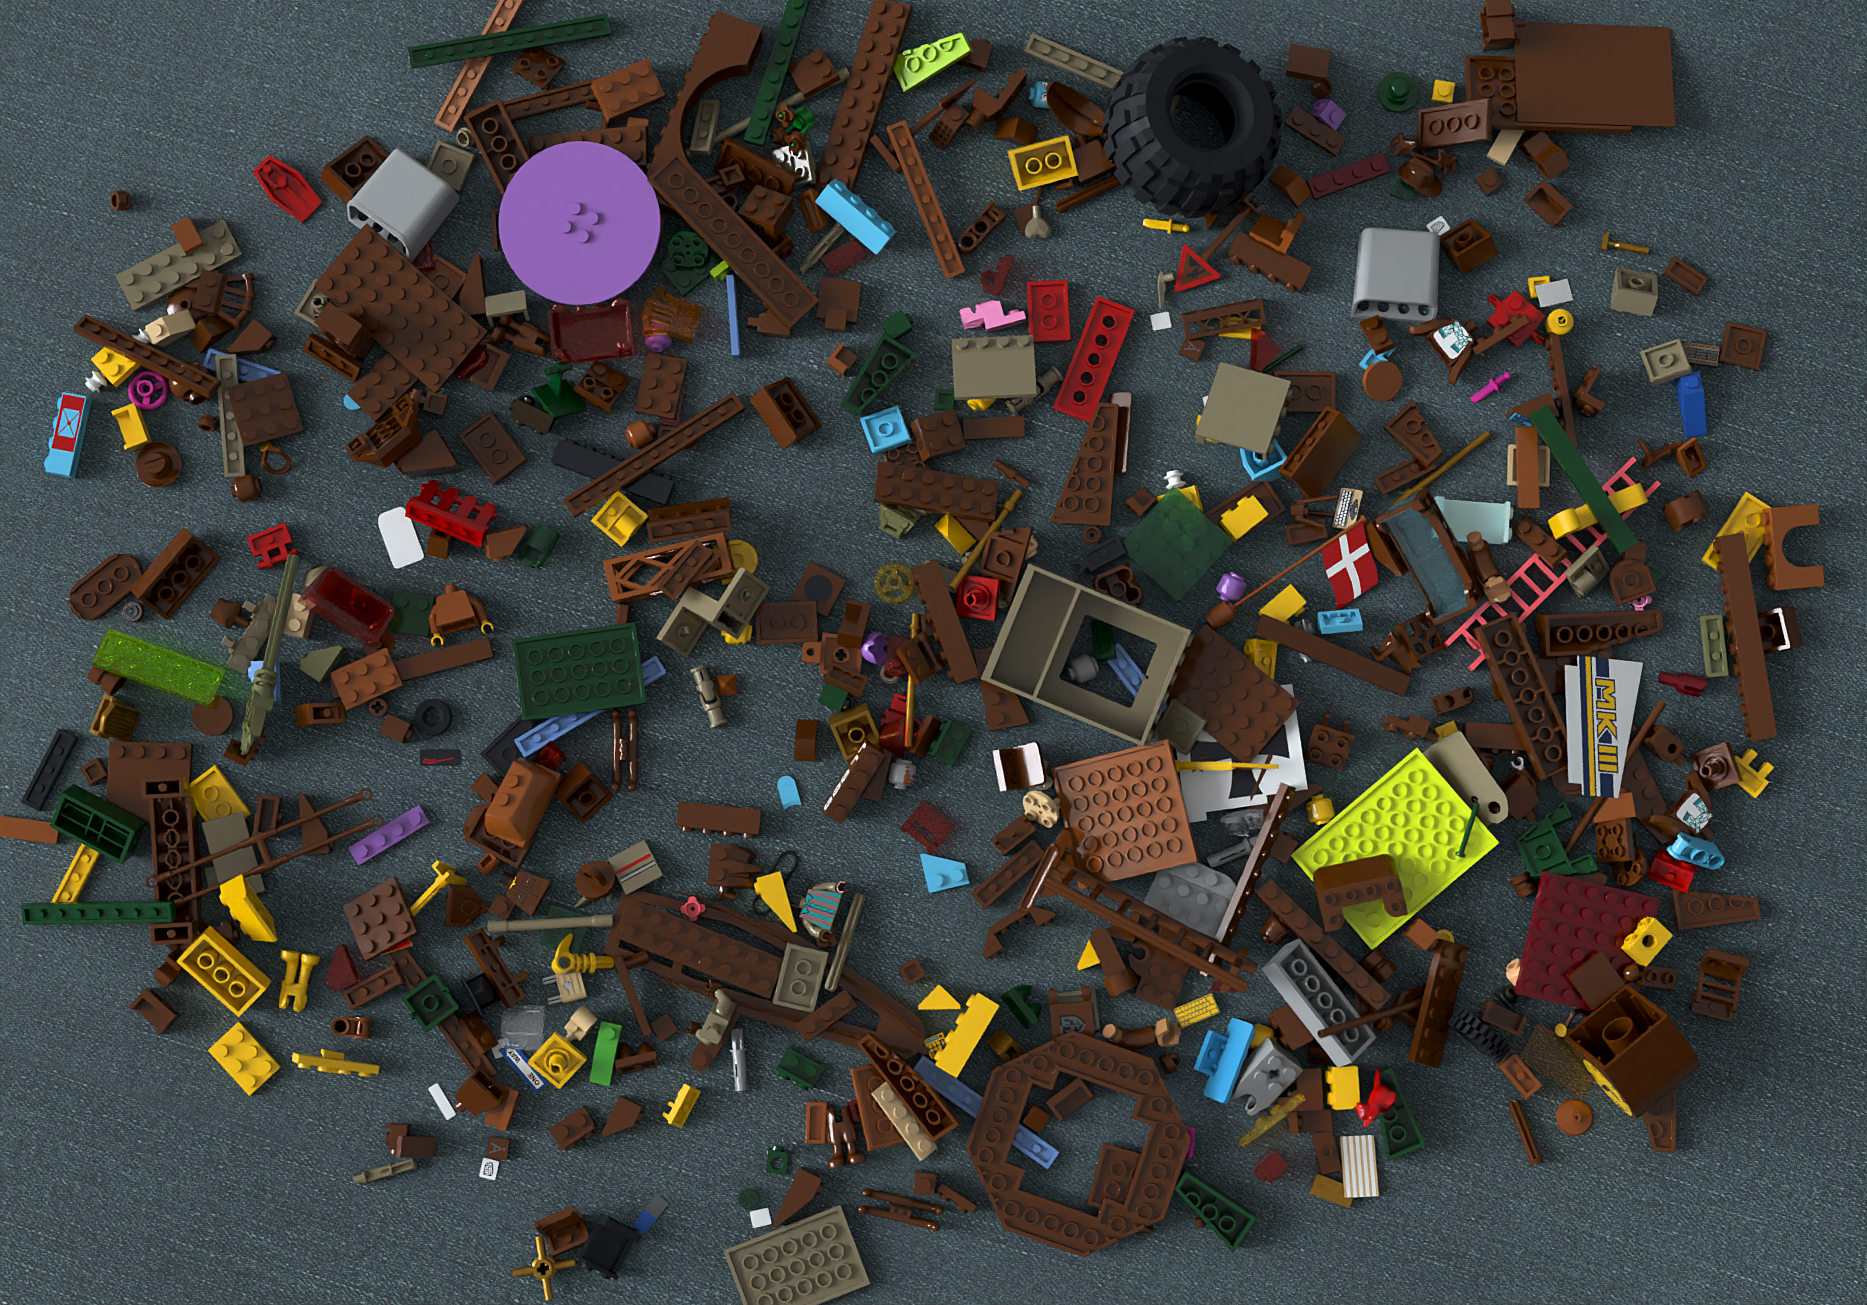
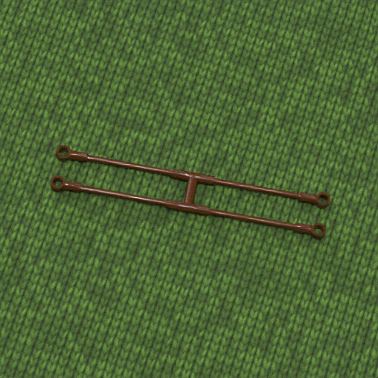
(260, 838)

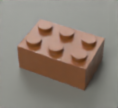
(627, 90)

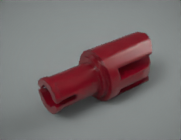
(1684, 683)

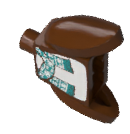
(1450, 342)
(1689, 813)

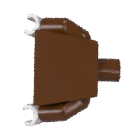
(1521, 793)

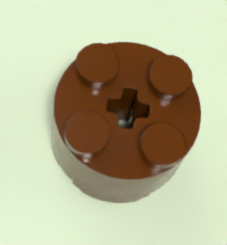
(1686, 510)

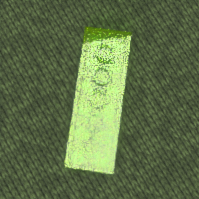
(158, 667)

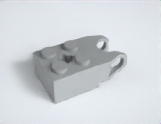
(1266, 1075)

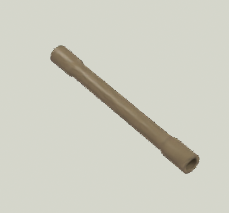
(505, 926)

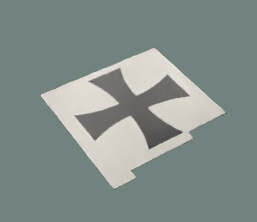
(1232, 789)

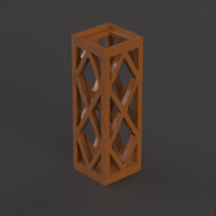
(649, 558)

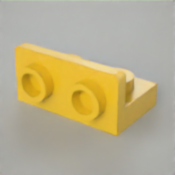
(1262, 654)

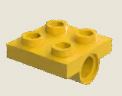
(620, 518)

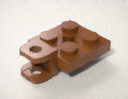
(825, 653)

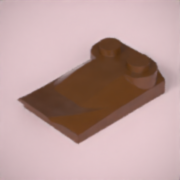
(477, 834)

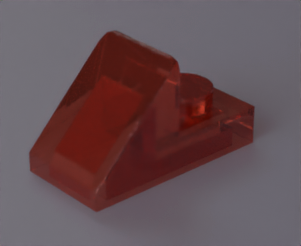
(550, 756)

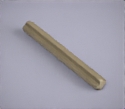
(844, 942)

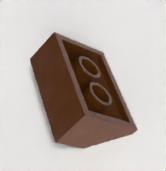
(785, 412)

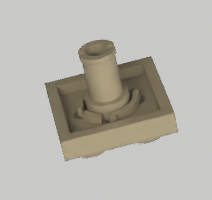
(311, 304)

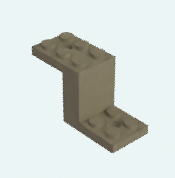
(728, 615)

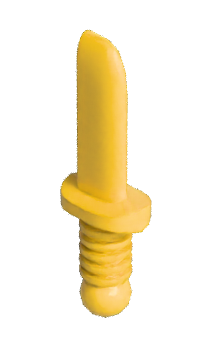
(1166, 225)

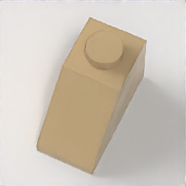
(170, 328)

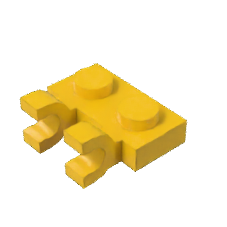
(1753, 781)

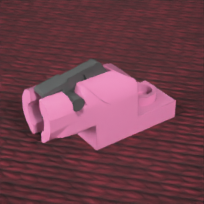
(989, 314)

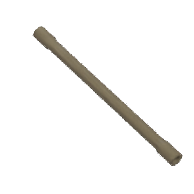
(742, 125)

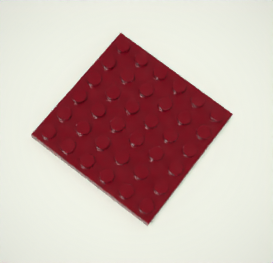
(1570, 926)

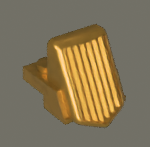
(114, 719)

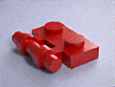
(270, 540)

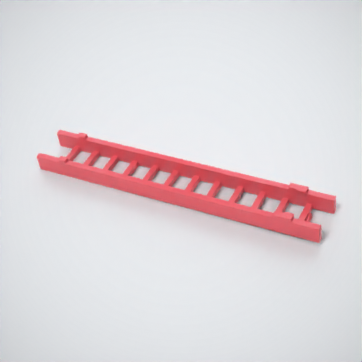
(1556, 580)

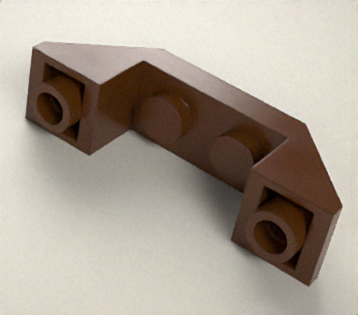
(992, 944)

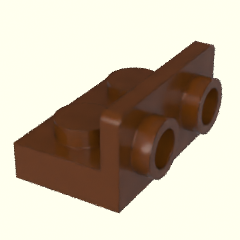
(573, 1128)

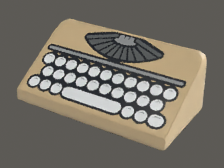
(1347, 508)

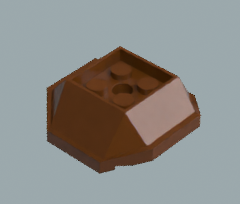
(389, 436)

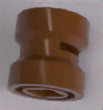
(1523, 884)

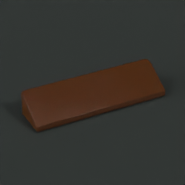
(1124, 402)

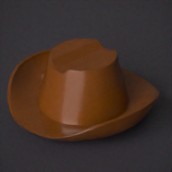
(158, 464)

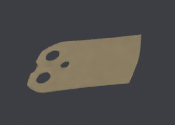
(1467, 776)

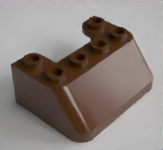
(1358, 883)

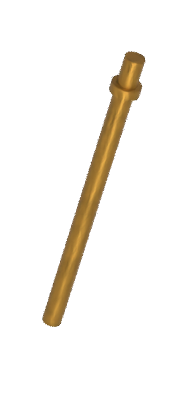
(914, 629)

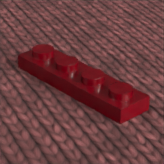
(1348, 176)

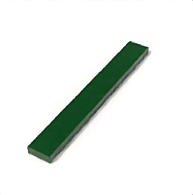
(1583, 479)
(98, 912)

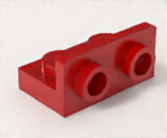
(1672, 871)

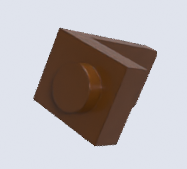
(234, 753)

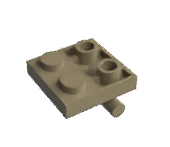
(798, 162)

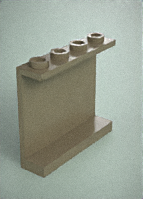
(1244, 409)

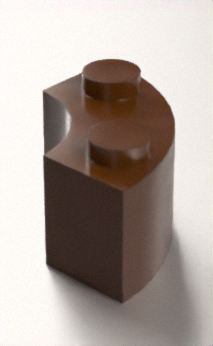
(1547, 156)

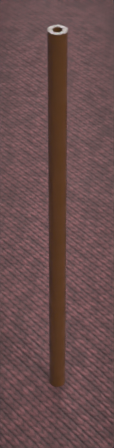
(1630, 753)

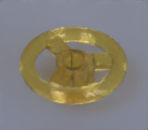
(881, 590)

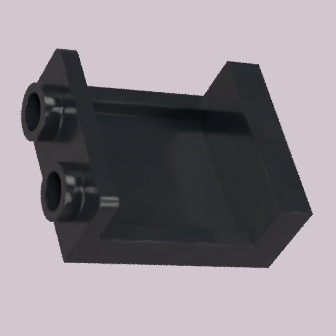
(607, 1246)

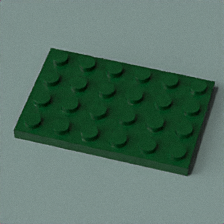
(579, 671)

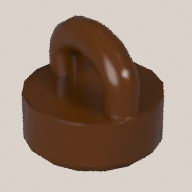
(1320, 89)
(120, 200)
(1168, 1064)

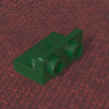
(950, 742)
(800, 1069)

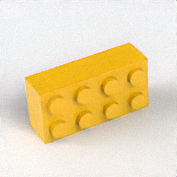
(224, 971)
(966, 1035)

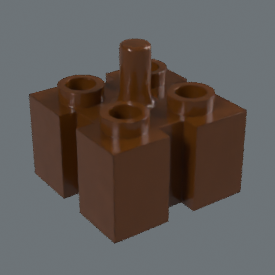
(1497, 24)

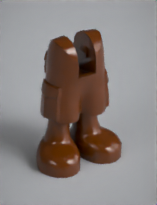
(525, 339)
(839, 1133)

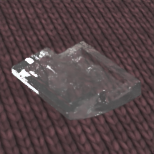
(1242, 821)
(523, 1027)

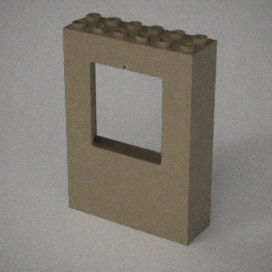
(1041, 634)

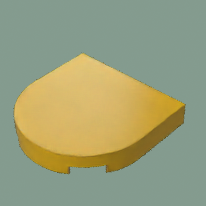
(743, 556)

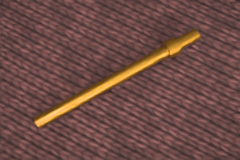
(1445, 466)
(1007, 508)

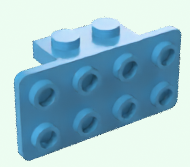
(1223, 1058)

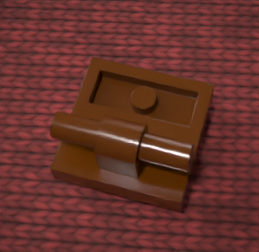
(602, 386)

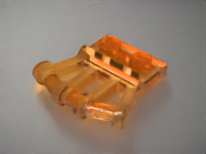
(683, 321)

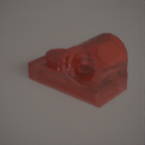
(1000, 278)

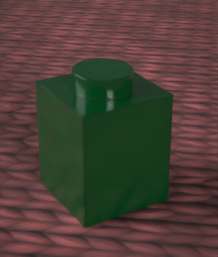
(897, 325)
(834, 697)

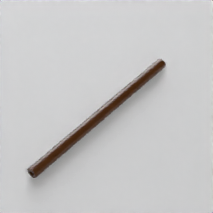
(1369, 1018)

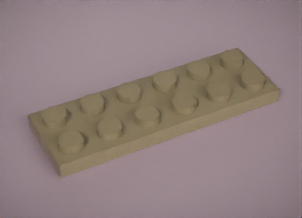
(174, 268)

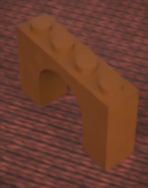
(1776, 524)

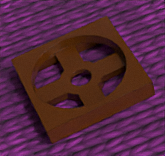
(1409, 642)

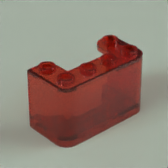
(592, 333)

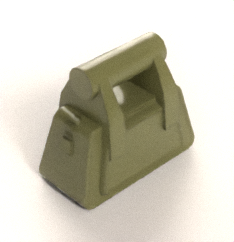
(896, 519)

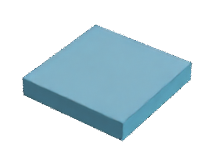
(885, 430)

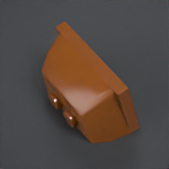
(521, 801)

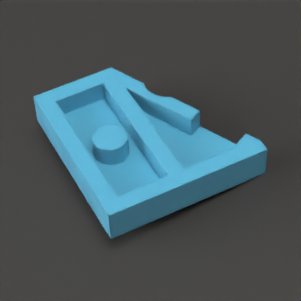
(943, 873)

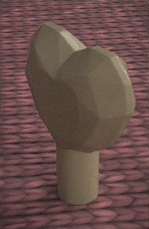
(1037, 226)

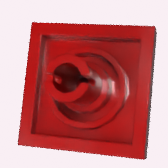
(978, 597)

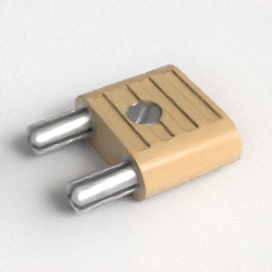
(570, 986)

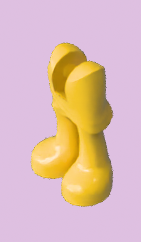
(298, 989)

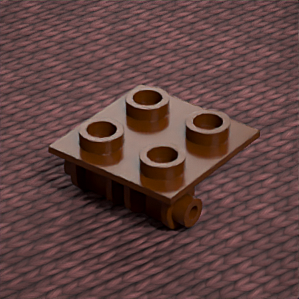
(538, 67)

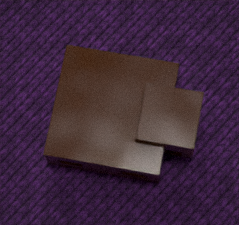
(838, 303)

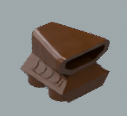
(1120, 584)

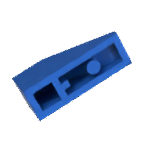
(1692, 404)

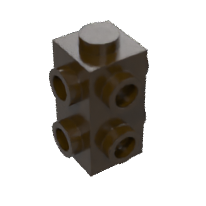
(531, 413)

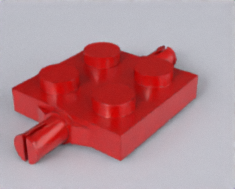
(1511, 307)

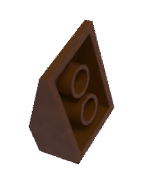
(353, 168)

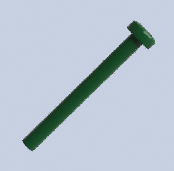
(1281, 359)
(1467, 832)

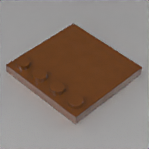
(138, 760)

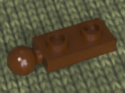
(1652, 976)

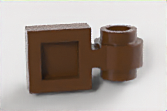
(433, 402)

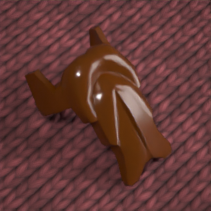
(1394, 648)

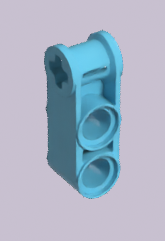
(1696, 851)

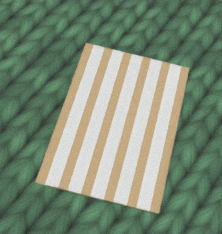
(1359, 1166)

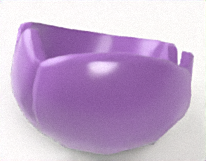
(873, 648)

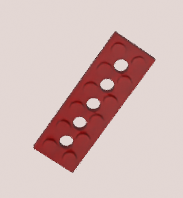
(1087, 346)

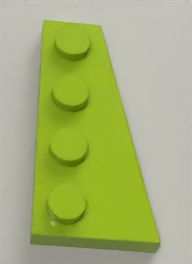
(923, 63)

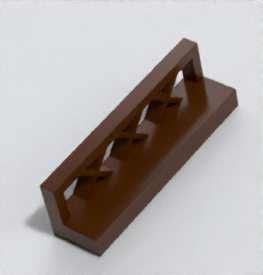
(1223, 310)

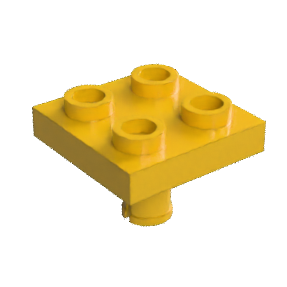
(557, 1060)

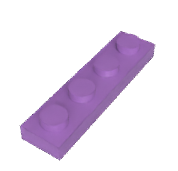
(389, 835)

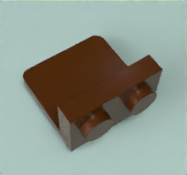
(1585, 403)
(1019, 767)

